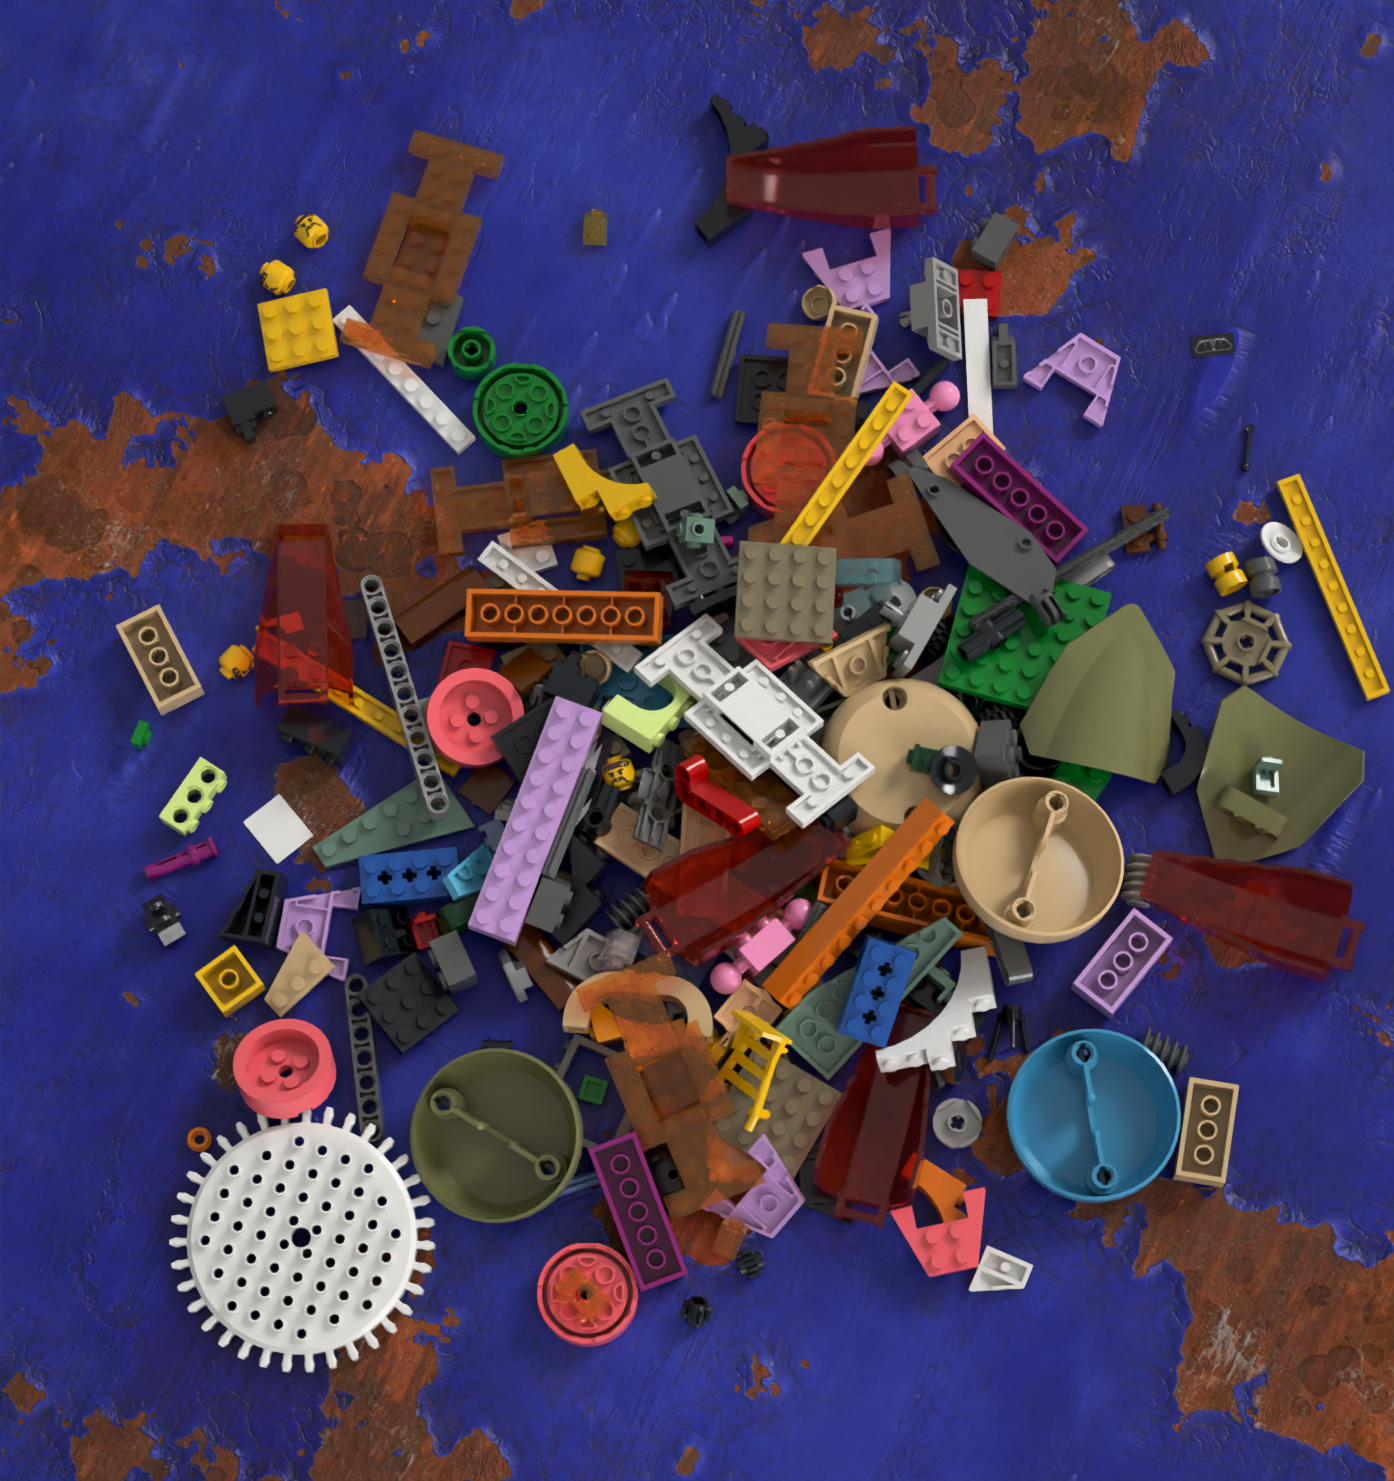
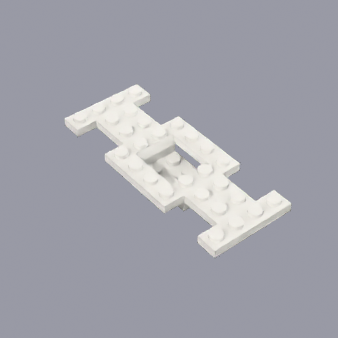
(762, 710)

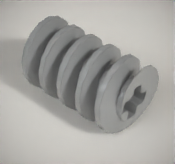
(1135, 878)

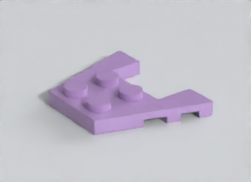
(857, 281)
(1084, 365)
(878, 377)
(313, 917)
(770, 1204)

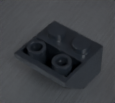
(384, 935)

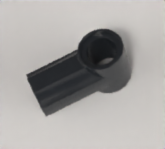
(602, 808)

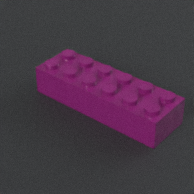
(1008, 488)
(638, 1211)

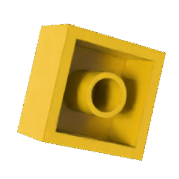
(230, 981)

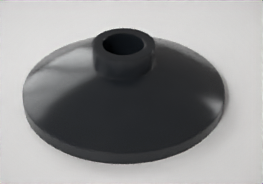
(963, 767)

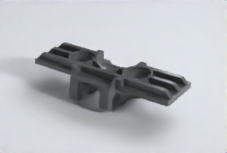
(652, 794)

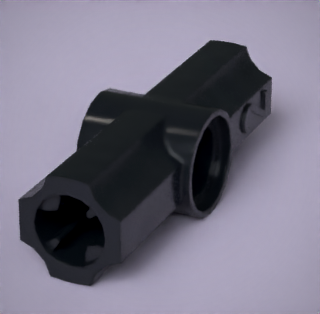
(991, 635)

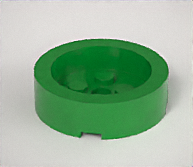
(523, 434)

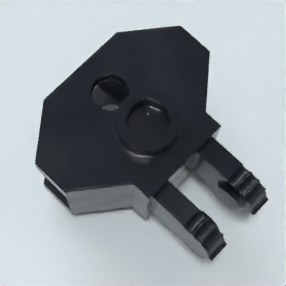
(163, 919)

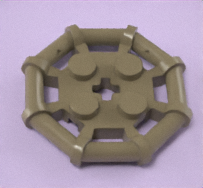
(1249, 656)

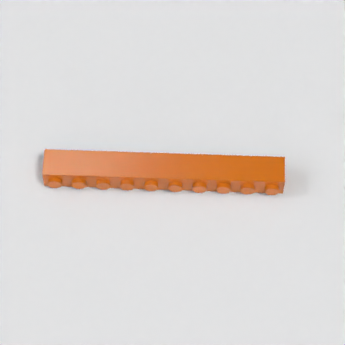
(858, 904)

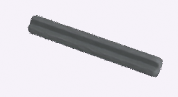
(727, 354)

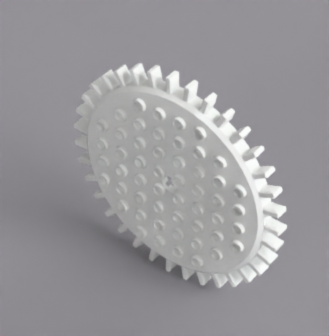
(353, 1318)

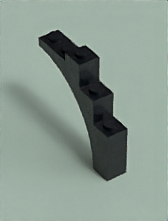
(722, 216)

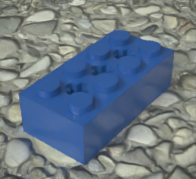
(398, 867)
(868, 977)

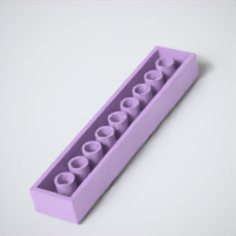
(535, 820)

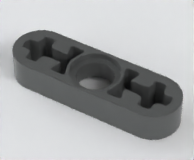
(940, 868)

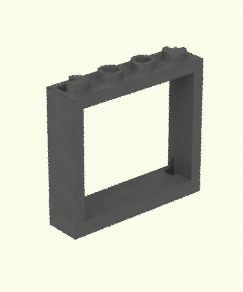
(562, 1066)

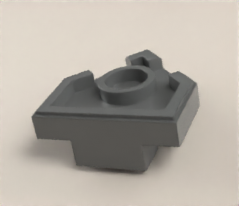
(516, 975)

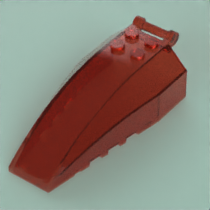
(842, 180)
(303, 621)
(732, 886)
(1264, 910)
(878, 1131)

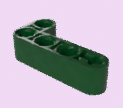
(456, 915)

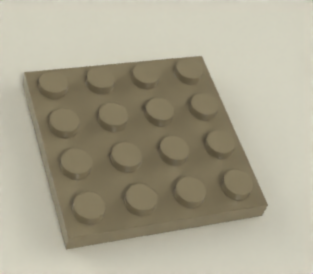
(785, 593)
(797, 1110)

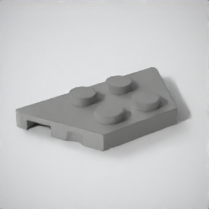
(580, 956)

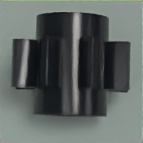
(750, 1263)
(696, 1311)

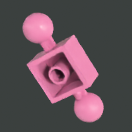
(916, 422)
(758, 952)

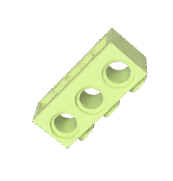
(193, 785)

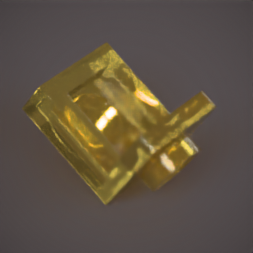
(595, 227)

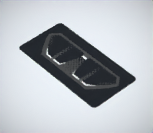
(1213, 345)

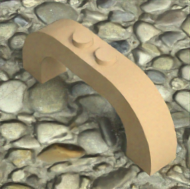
(670, 989)

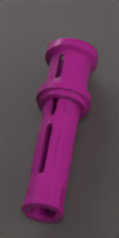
(193, 854)

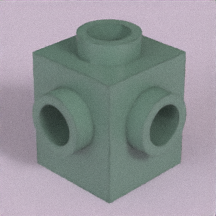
(695, 531)

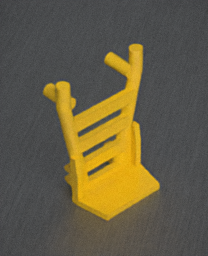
(749, 1028)

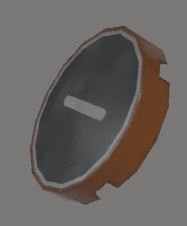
(954, 1074)

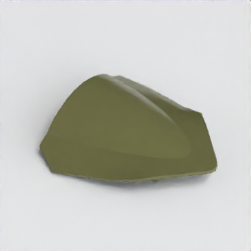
(1107, 700)
(1312, 782)

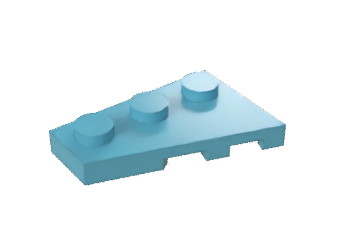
(470, 874)

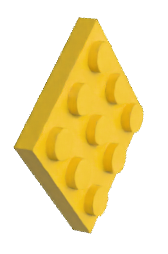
(298, 330)

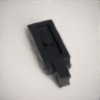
(868, 620)

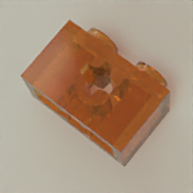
(576, 1282)

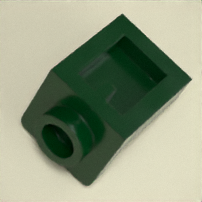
(920, 759)

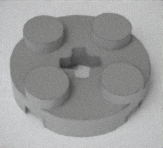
(960, 1109)

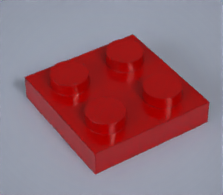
(980, 285)

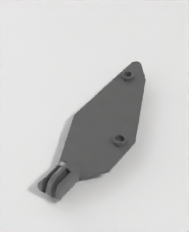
(993, 544)

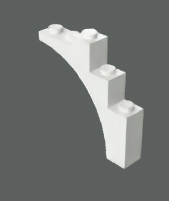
(954, 1023)

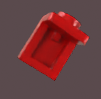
(424, 929)

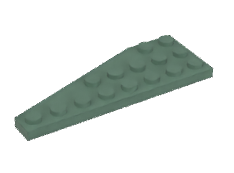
(814, 1018)

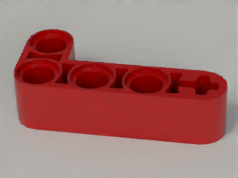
(711, 800)

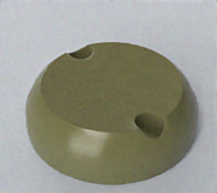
(497, 1136)

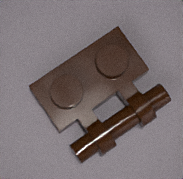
(1142, 543)

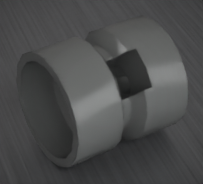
(912, 459)
(1262, 573)

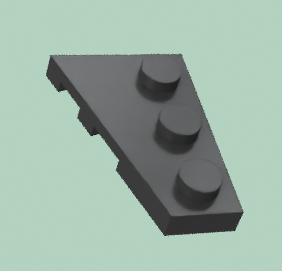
(439, 326)

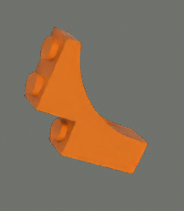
(942, 1191)

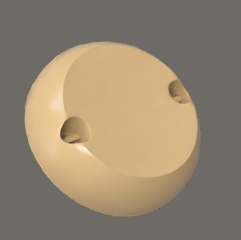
(885, 735)
(1037, 860)

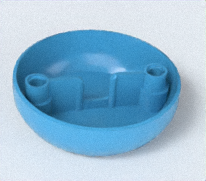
(1093, 1115)

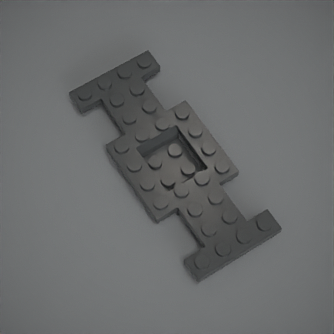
(680, 480)

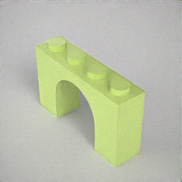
(646, 727)

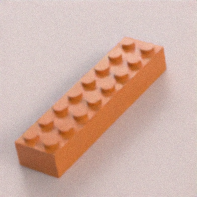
(564, 617)
(910, 906)

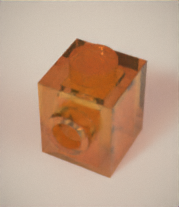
(730, 1238)

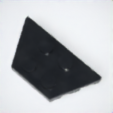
(816, 1197)

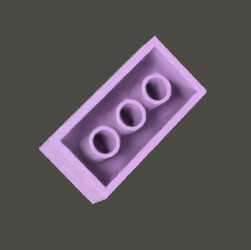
(1121, 963)

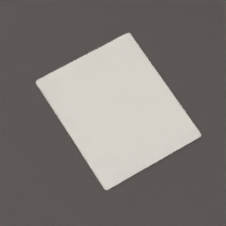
(278, 828)

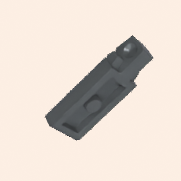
(1004, 359)

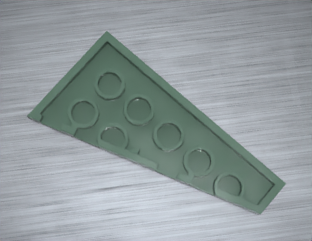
(392, 826)

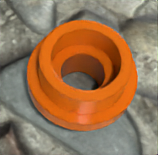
(193, 1134)

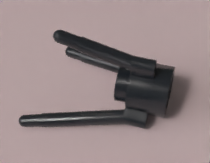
(1011, 1017)

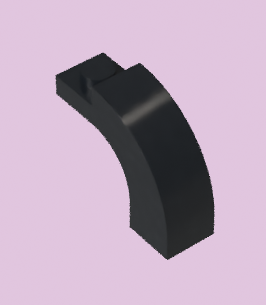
(1183, 774)

